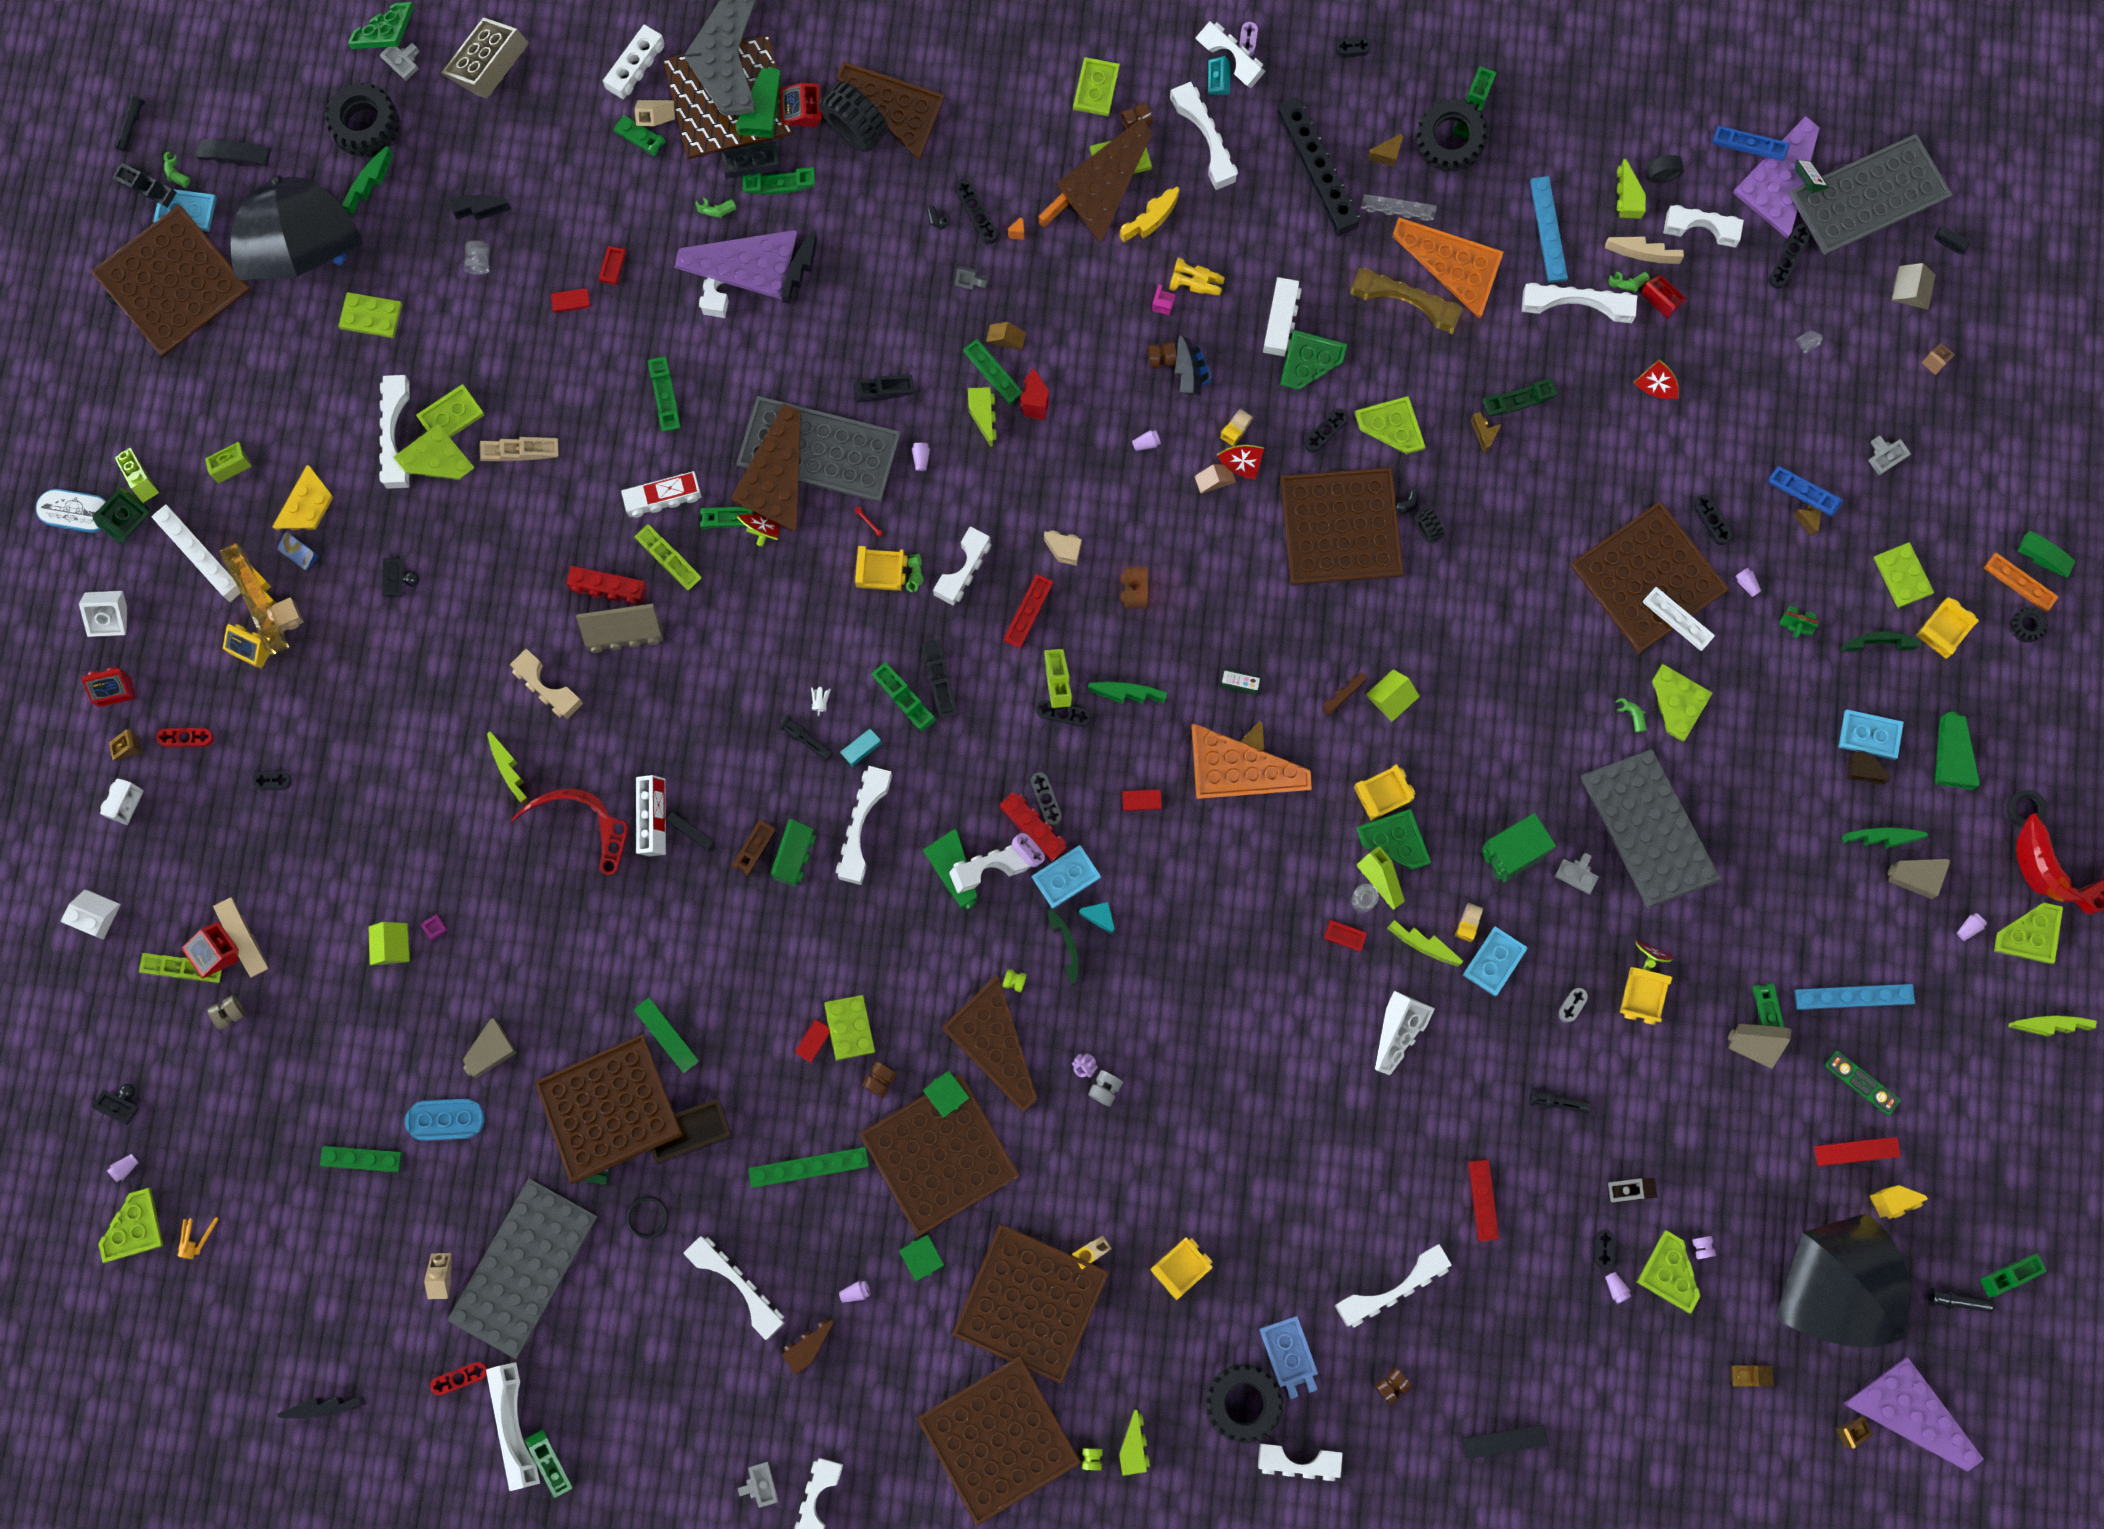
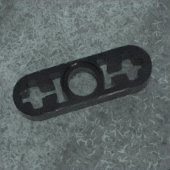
(1313, 436)
(1710, 527)
(1048, 715)
(690, 832)

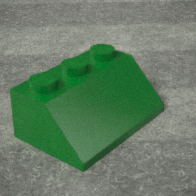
(793, 853)

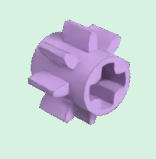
(1084, 1065)

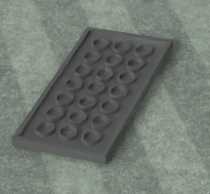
(1871, 194)
(833, 450)
(1650, 829)
(522, 1268)

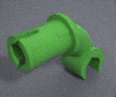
(172, 174)
(716, 211)
(1630, 284)
(916, 577)
(1636, 712)

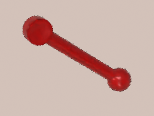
(858, 511)

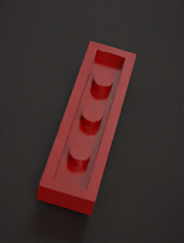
(1028, 611)
(1483, 1200)

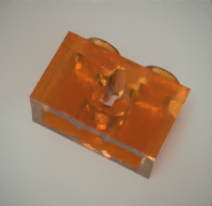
(1139, 577)

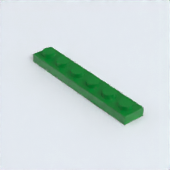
(808, 1167)

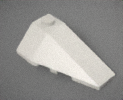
(1401, 1024)

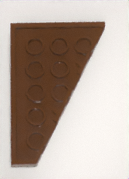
(904, 106)
(1101, 180)
(773, 475)
(990, 1040)

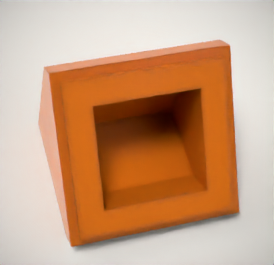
(1016, 230)

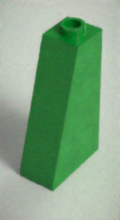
(766, 100)
(1955, 754)
(942, 857)

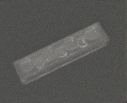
(1401, 207)

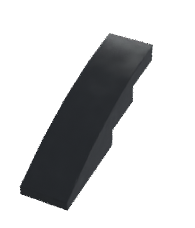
(233, 152)
(144, 185)
(802, 262)
(939, 678)
(316, 1408)
(1504, 1441)

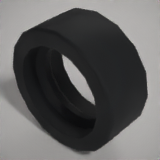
(1665, 168)
(2011, 810)

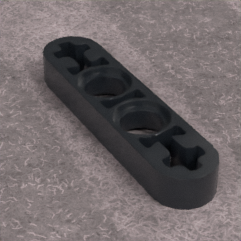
(975, 212)
(1790, 256)

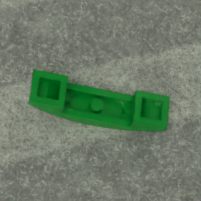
(779, 183)
(664, 394)

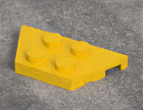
(305, 504)

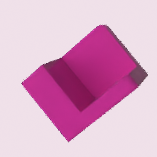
(1163, 301)

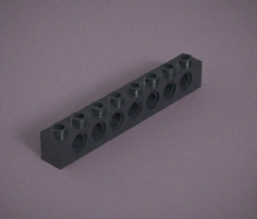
(1341, 223)

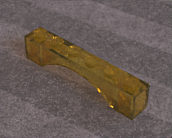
(1371, 285)
(258, 605)

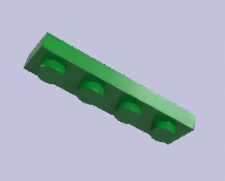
(361, 1159)

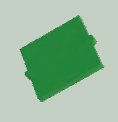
(946, 1094)
(921, 1258)

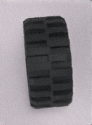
(349, 102)
(1452, 110)
(853, 116)
(1270, 1413)

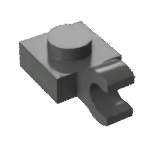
(967, 278)

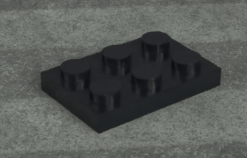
(750, 160)

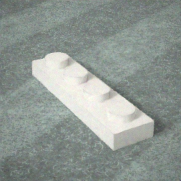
(1678, 618)

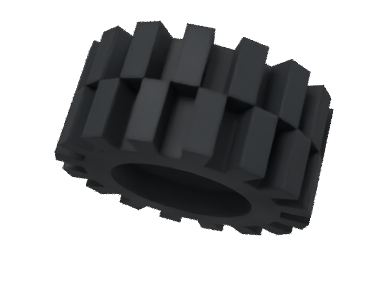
(1429, 525)
(2021, 632)

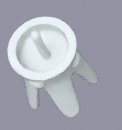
(818, 703)

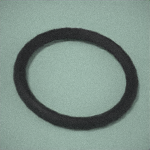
(664, 1223)

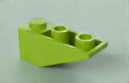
(1631, 193)
(980, 409)
(136, 475)
(1382, 875)
(1132, 1452)

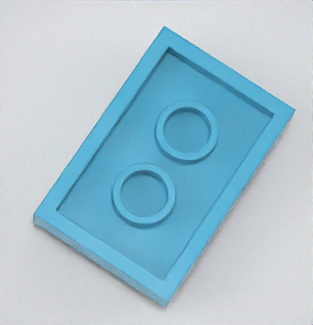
(197, 205)
(1871, 734)
(1066, 877)
(1495, 961)

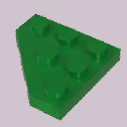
(383, 29)
(1310, 358)
(1398, 838)

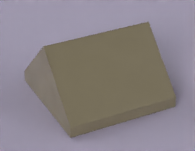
(1914, 285)

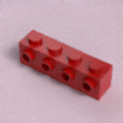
(606, 585)
(1028, 822)

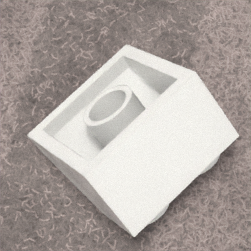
(104, 613)
(121, 801)
(91, 913)

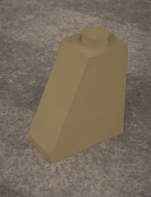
(1919, 875)
(1760, 1042)
(488, 1050)

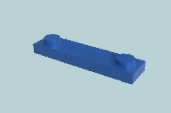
(1751, 143)
(1805, 491)

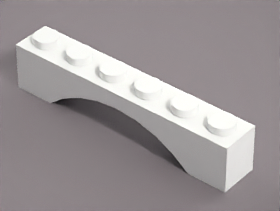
(1187, 103)
(1616, 306)
(395, 395)
(197, 552)
(875, 787)
(1428, 1265)
(763, 1317)
(518, 1463)

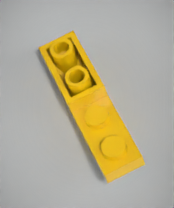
(1156, 213)

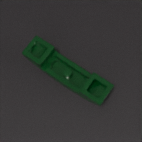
(1520, 399)
(1902, 641)
(1058, 924)

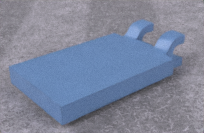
(1289, 1355)

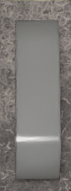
(1576, 1007)

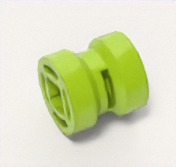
(1014, 980)
(1092, 1454)

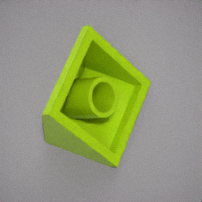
(227, 463)
(1393, 694)
(389, 943)

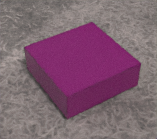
(434, 927)

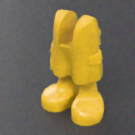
(1200, 278)

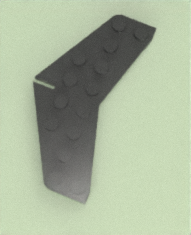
(716, 57)

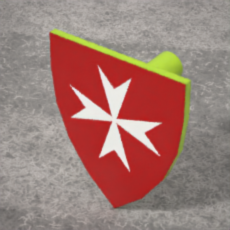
(1659, 382)
(1242, 460)
(760, 526)
(1653, 954)

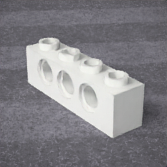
(645, 38)

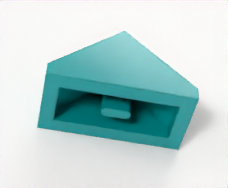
(1099, 915)

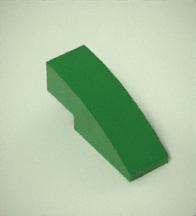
(2046, 554)
(2012, 1275)

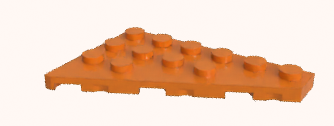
(1457, 263)
(1234, 768)

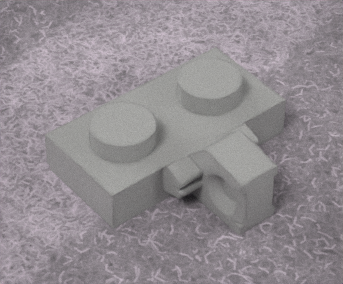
(401, 60)
(1887, 454)
(1578, 874)
(760, 1485)

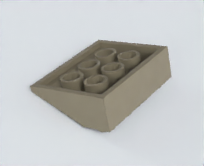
(485, 57)
(620, 628)

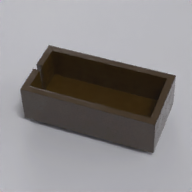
(700, 1128)

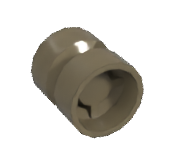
(231, 1007)

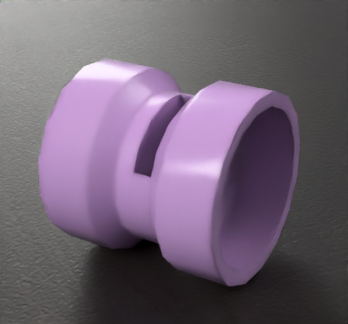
(1705, 1242)

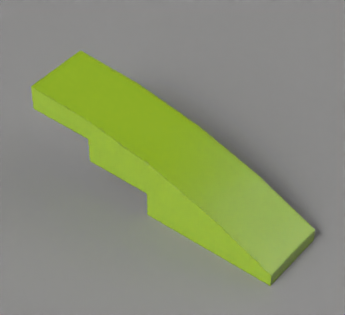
(667, 557)
(505, 764)
(1432, 947)
(173, 967)
(2048, 1025)

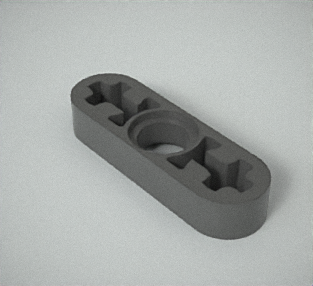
(1046, 814)

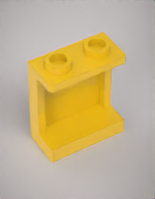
(880, 569)
(1947, 627)
(1385, 792)
(1644, 995)
(1182, 1268)

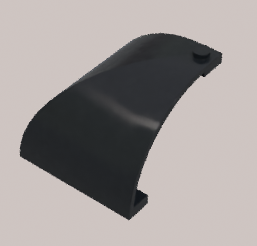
(289, 230)
(1847, 1285)

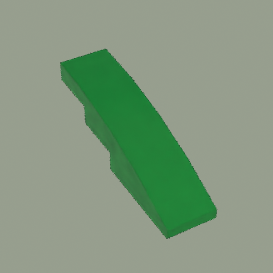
(1477, 95)
(371, 175)
(1120, 691)
(903, 697)
(1889, 836)
(666, 1035)

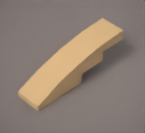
(1637, 248)
(518, 450)
(240, 934)

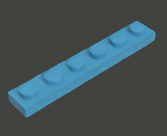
(1548, 229)
(1854, 997)

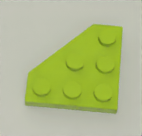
(1392, 424)
(434, 456)
(1679, 701)
(2032, 935)
(132, 1229)
(1670, 1273)

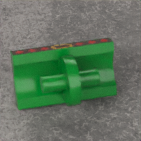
(1799, 623)

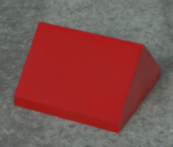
(1663, 295)

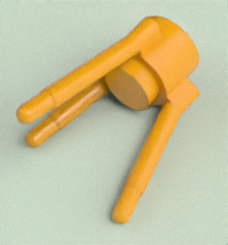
(187, 1248)

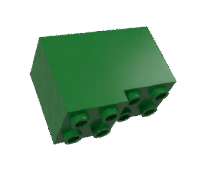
(1518, 848)

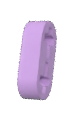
(1252, 39)
(1028, 850)

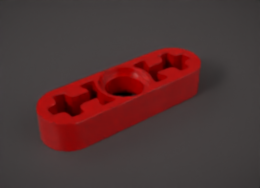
(199, 732)
(446, 1389)

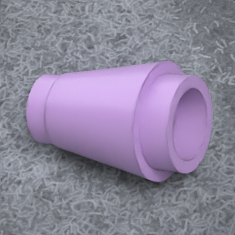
(1147, 441)
(921, 456)
(1748, 581)
(1971, 926)
(122, 1168)
(1617, 1288)
(855, 1292)

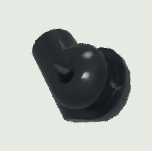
(940, 223)
(1409, 504)

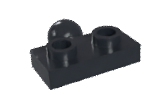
(393, 577)
(116, 1106)

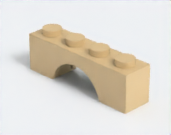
(563, 699)

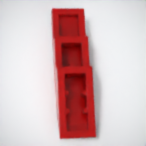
(1857, 1151)

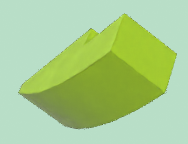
(1057, 678)

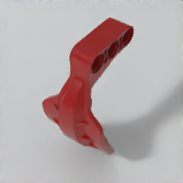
(606, 822)
(2045, 873)

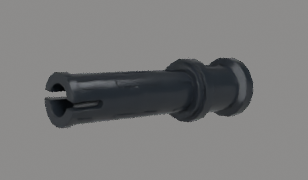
(131, 115)
(799, 733)
(1550, 1100)
(1952, 1300)

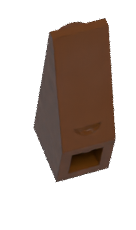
(805, 1352)

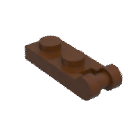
(1342, 694)
(754, 847)

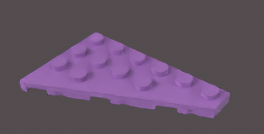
(1769, 184)
(748, 263)
(1910, 1408)

